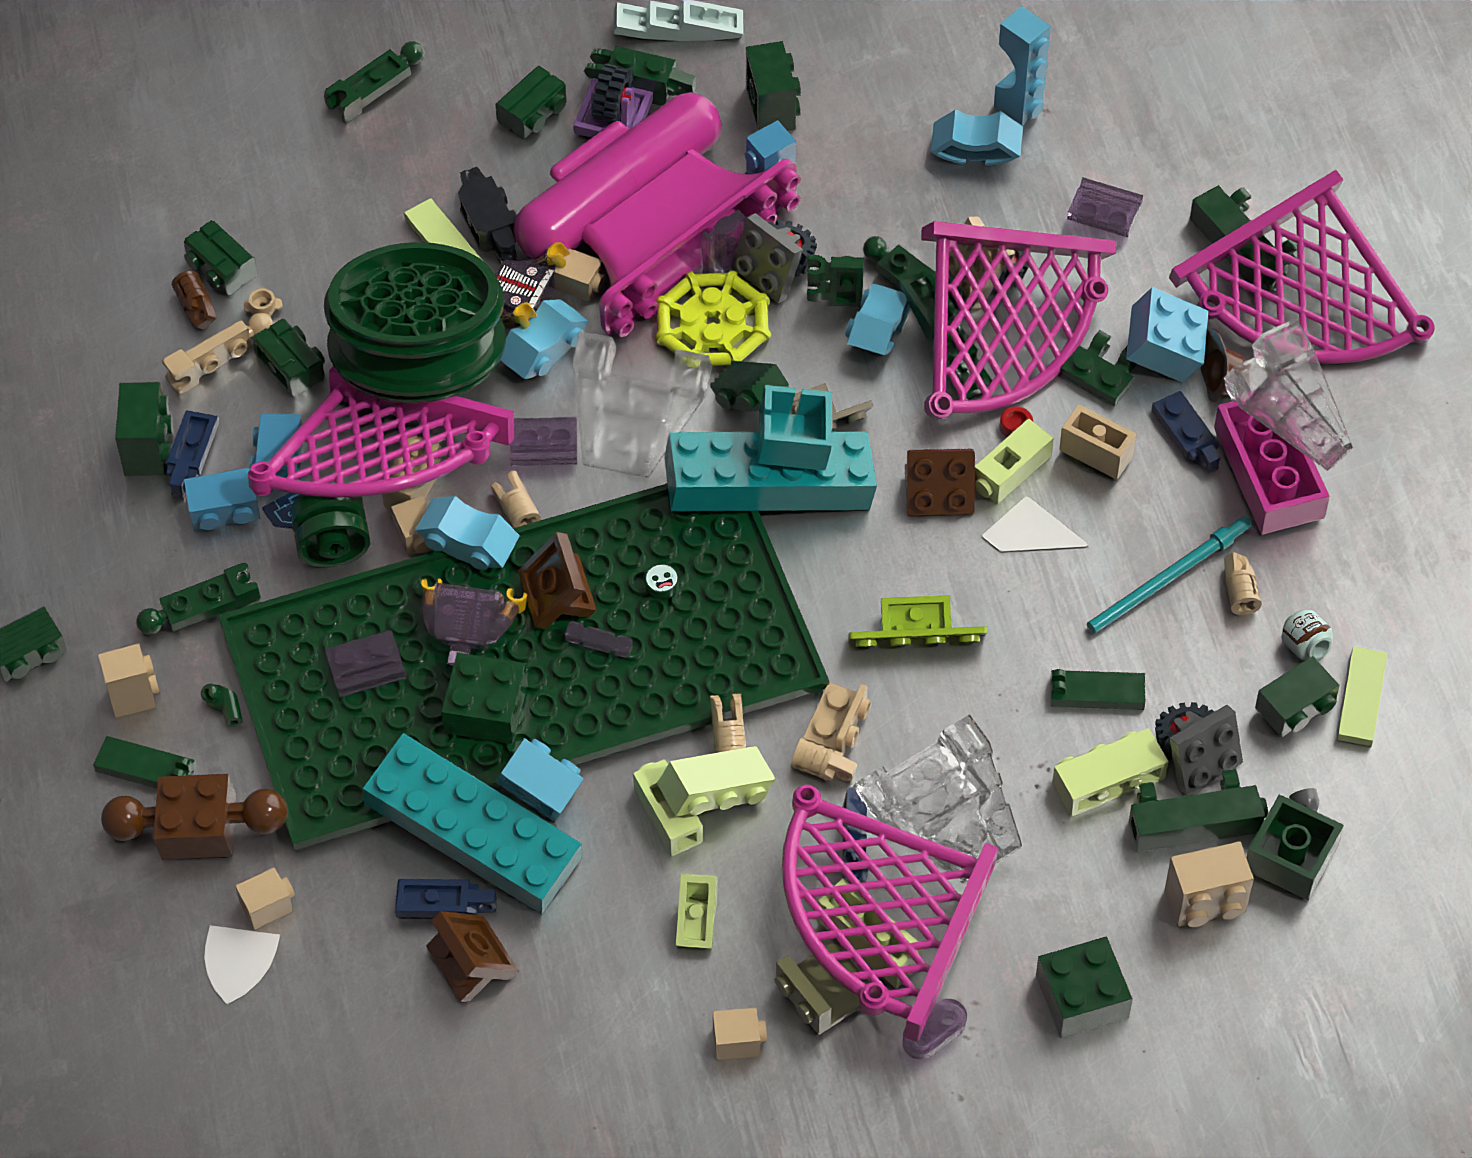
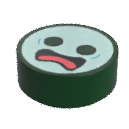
(661, 581)

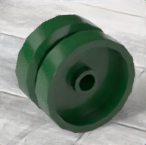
(329, 530)

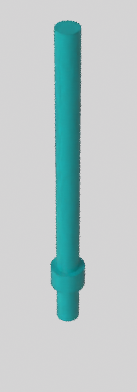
(1218, 540)

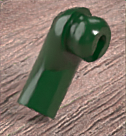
(223, 700)

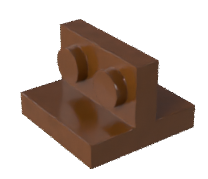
(556, 583)
(469, 953)

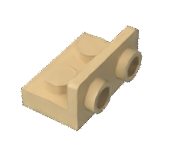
(838, 716)

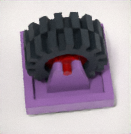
(612, 100)

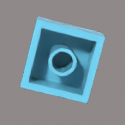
(1167, 334)
(540, 778)

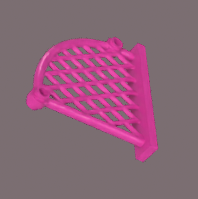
(1323, 194)
(1091, 290)
(455, 414)
(874, 996)

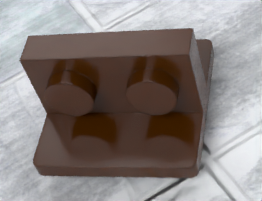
(940, 482)

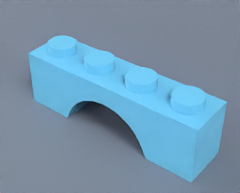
(1027, 45)

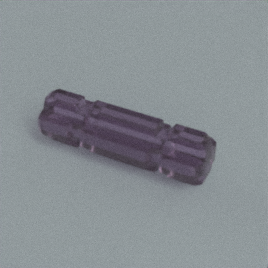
(598, 639)

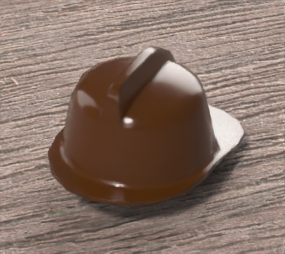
(1217, 364)

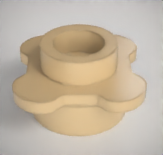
(262, 297)

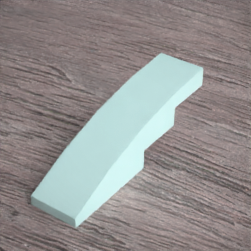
(685, 22)

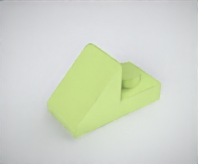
(696, 910)

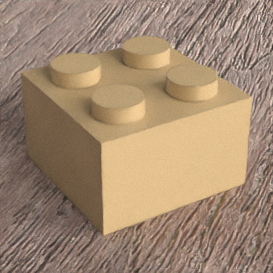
(1208, 885)

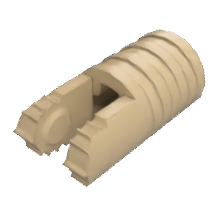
(517, 502)
(728, 734)

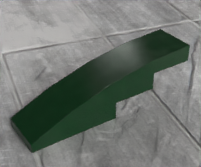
(921, 298)

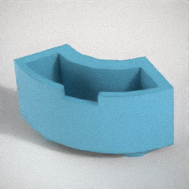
(976, 138)
(880, 315)
(545, 340)
(467, 533)

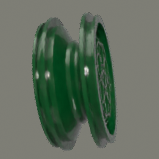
(415, 322)

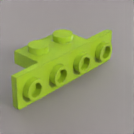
(917, 619)

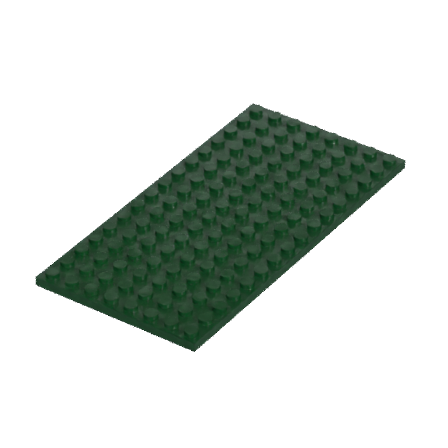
(720, 635)

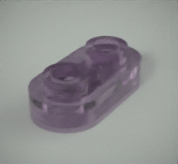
(935, 1031)

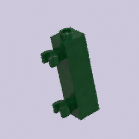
(1220, 215)
(1196, 817)

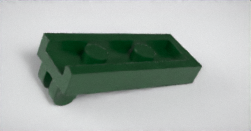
(1097, 689)
(139, 762)

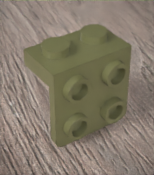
(815, 992)

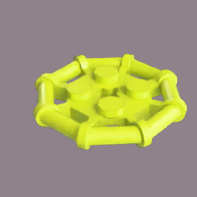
(717, 304)

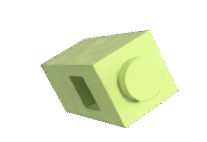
(1013, 461)
(676, 832)

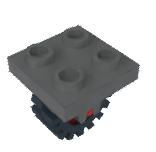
(773, 255)
(1199, 743)

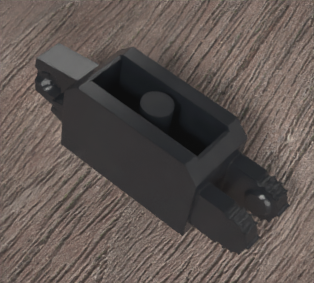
(487, 214)

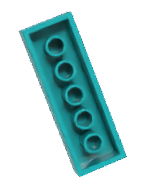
(724, 475)
(472, 823)

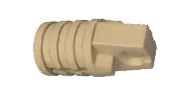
(1241, 585)
(822, 762)

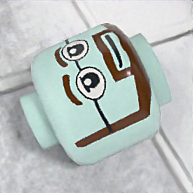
(1307, 635)

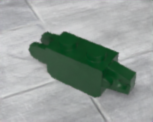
(649, 72)

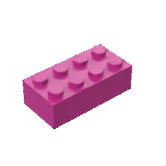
(1273, 475)

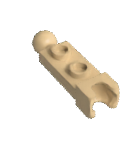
(206, 357)

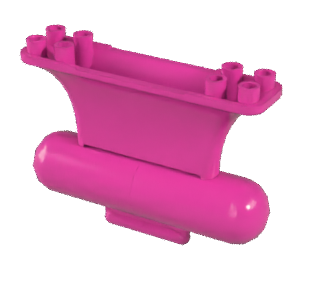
(646, 201)

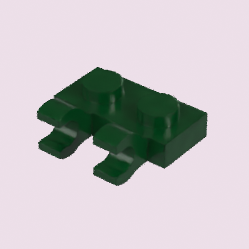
(844, 276)
(1096, 374)

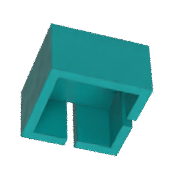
(795, 439)

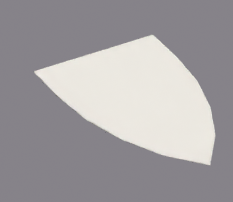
(237, 959)

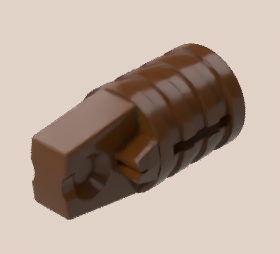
(194, 299)

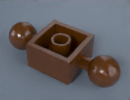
(194, 816)

